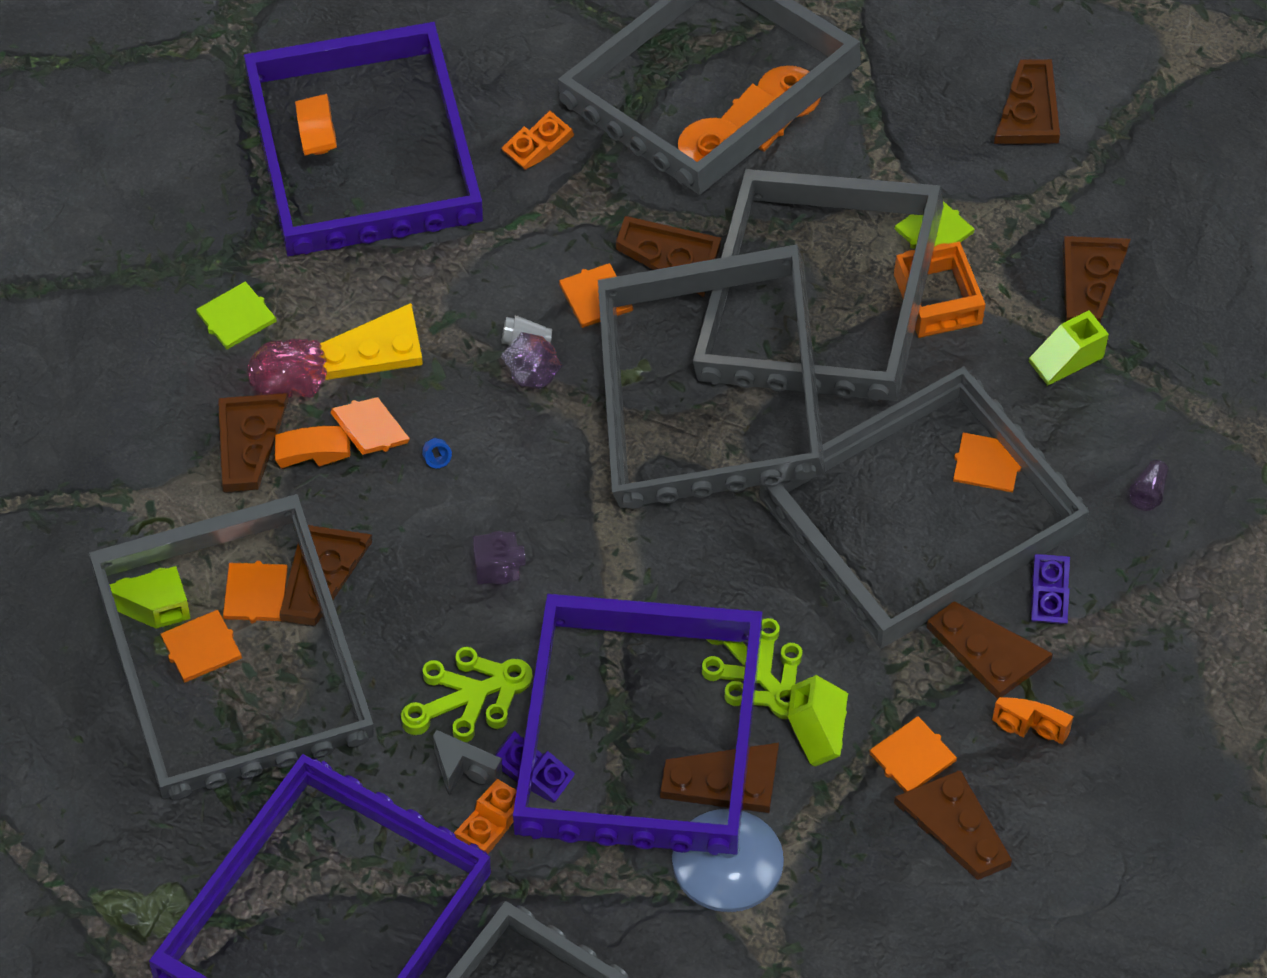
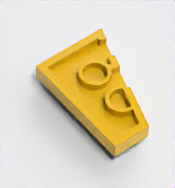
(375, 346)

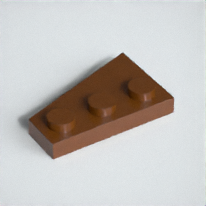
(1031, 106)
(664, 245)
(1091, 273)
(248, 437)
(338, 555)
(987, 649)
(709, 778)
(958, 821)

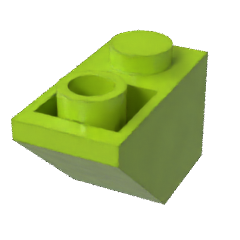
(1070, 348)
(152, 598)
(818, 718)

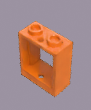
(948, 314)

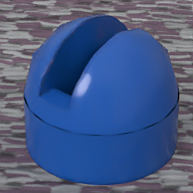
(443, 449)

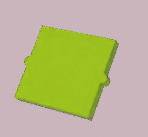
(951, 227)
(236, 315)

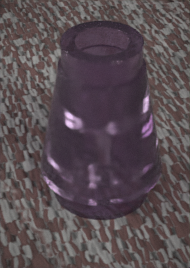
(1149, 487)

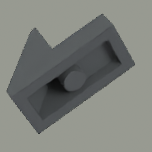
(460, 757)

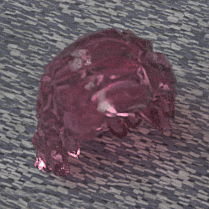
(288, 366)

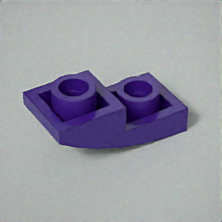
(1050, 589)
(549, 773)

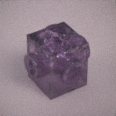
(532, 360)
(498, 557)

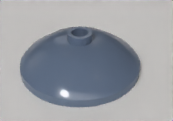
(732, 880)

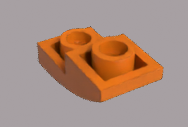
(316, 125)
(539, 142)
(321, 443)
(1019, 715)
(491, 817)

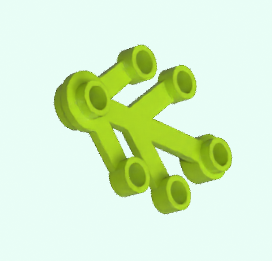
(774, 689)
(470, 692)

